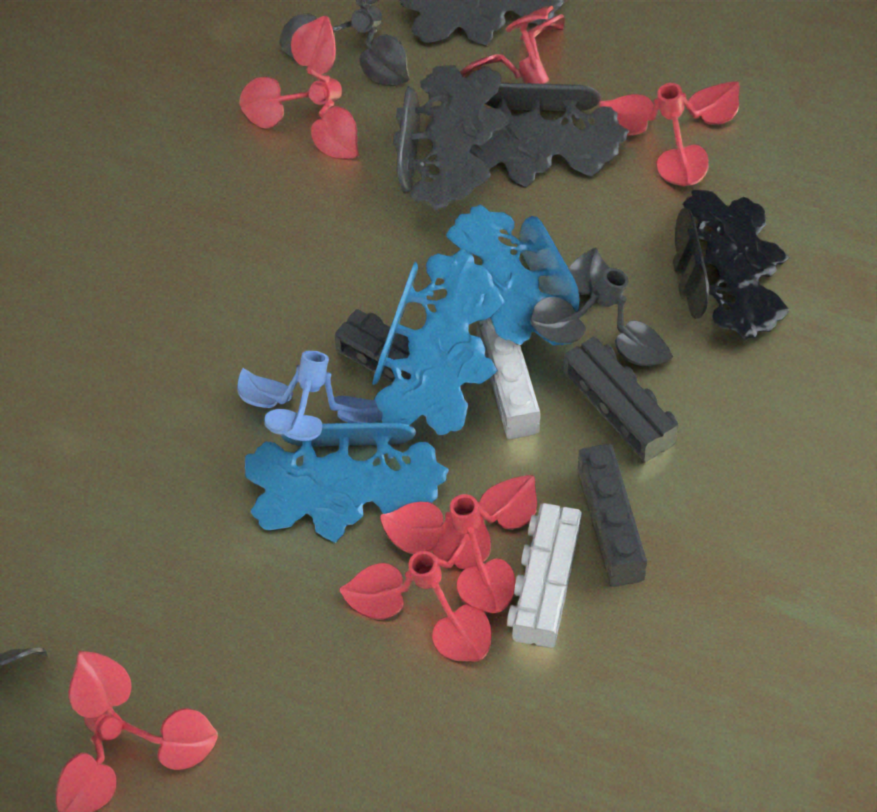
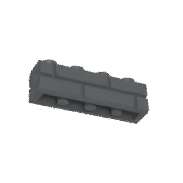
(364, 339)
(620, 398)
(611, 515)

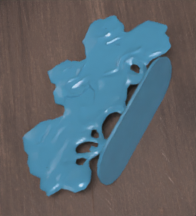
(518, 286)
(442, 350)
(336, 485)

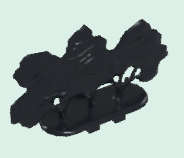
(736, 255)

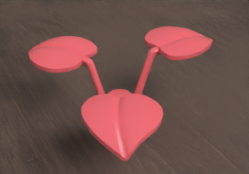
(311, 47)
(530, 68)
(714, 105)
(510, 503)
(379, 587)
(93, 690)

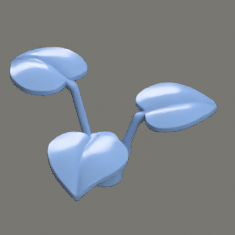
(311, 375)

